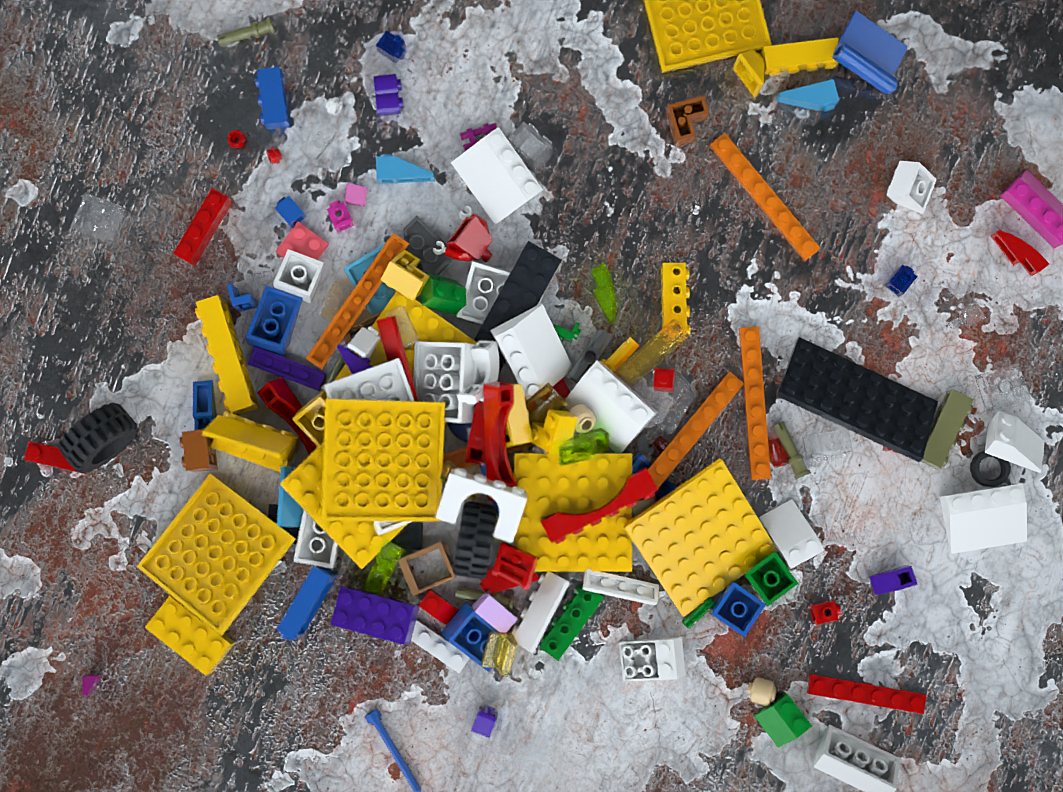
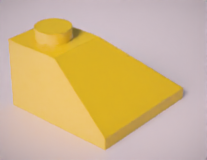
(750, 69)

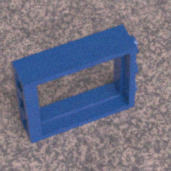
(307, 602)

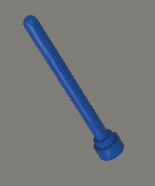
(375, 719)

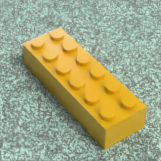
(227, 355)

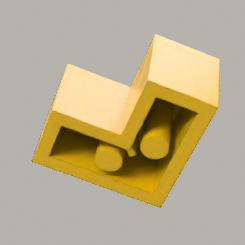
(404, 276)
(557, 429)

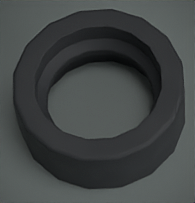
(976, 475)

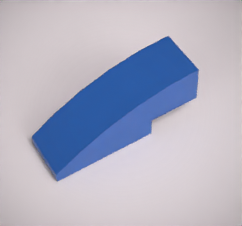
(203, 404)

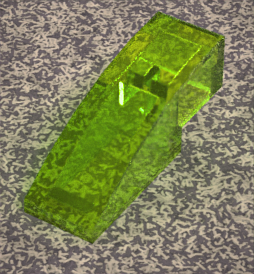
(605, 292)
(584, 446)
(383, 568)

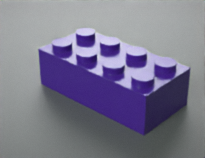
(375, 615)

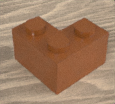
(683, 115)
(197, 452)

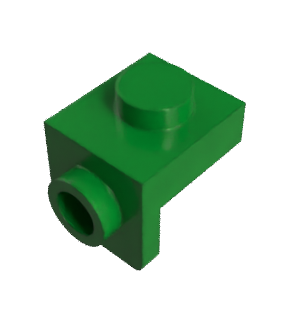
(564, 334)

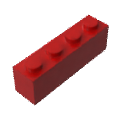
(203, 227)

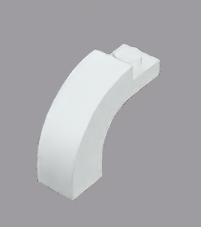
(485, 370)

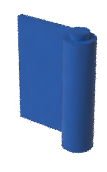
(870, 53)

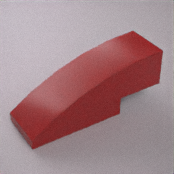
(1020, 252)

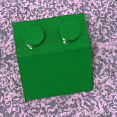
(443, 294)
(771, 578)
(782, 720)

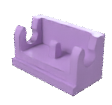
(494, 613)

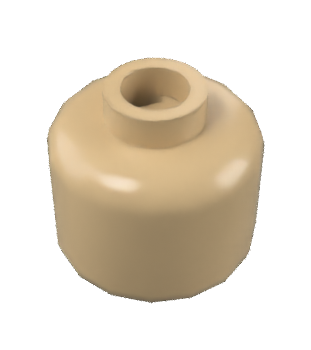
(586, 418)
(762, 691)

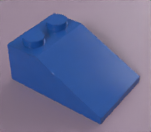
(274, 321)
(469, 633)

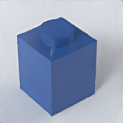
(289, 211)

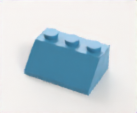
(289, 511)

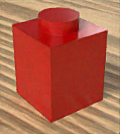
(664, 380)

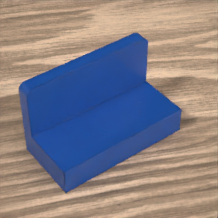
(242, 302)

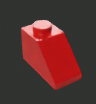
(438, 607)

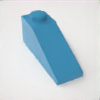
(813, 96)
(396, 170)

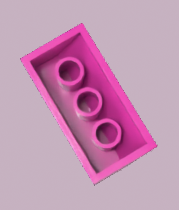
(1036, 207)

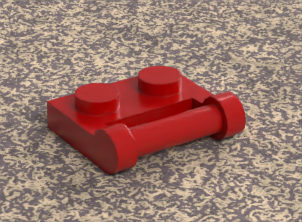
(516, 560)

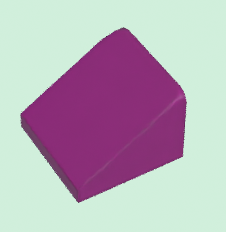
(89, 683)

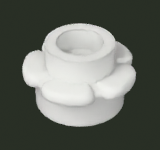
(334, 105)

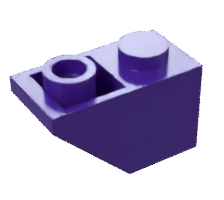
(893, 580)
(485, 721)

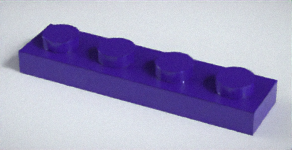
(286, 368)

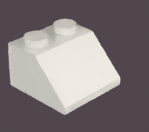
(911, 186)
(299, 275)

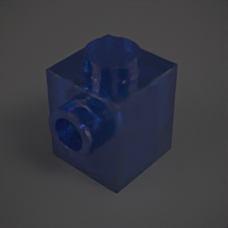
(392, 46)
(901, 280)

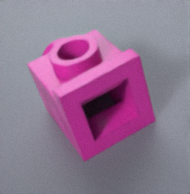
(342, 222)

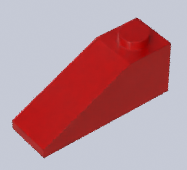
(47, 455)

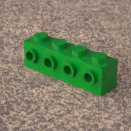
(570, 623)

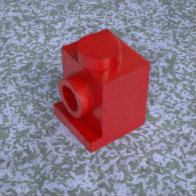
(817, 612)

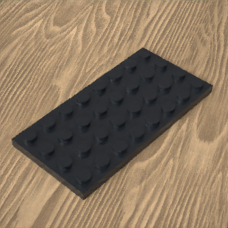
(858, 399)

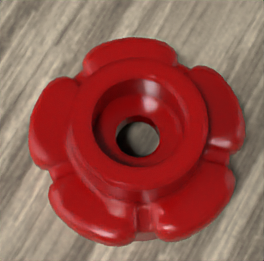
(236, 134)
(274, 155)

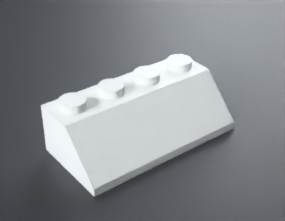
(315, 545)
(540, 610)
(857, 762)

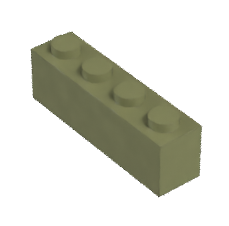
(945, 428)

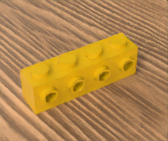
(674, 294)

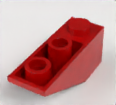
(476, 443)

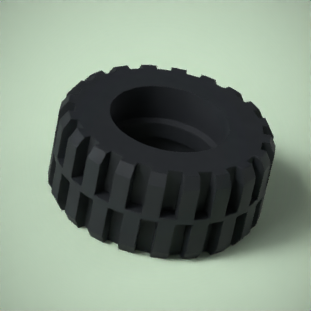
(98, 437)
(475, 540)

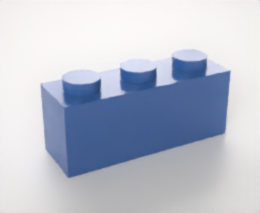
(272, 98)

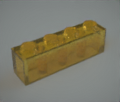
(653, 352)

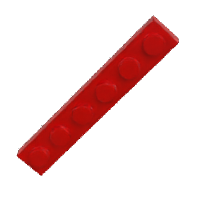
(866, 693)

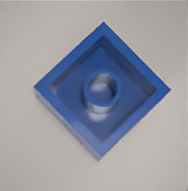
(737, 608)

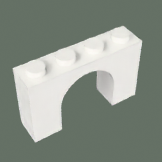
(510, 500)

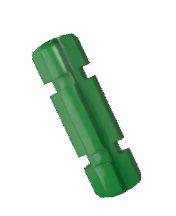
(698, 613)

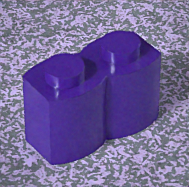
(387, 95)

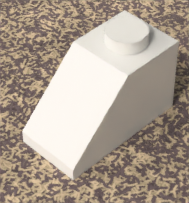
(365, 341)

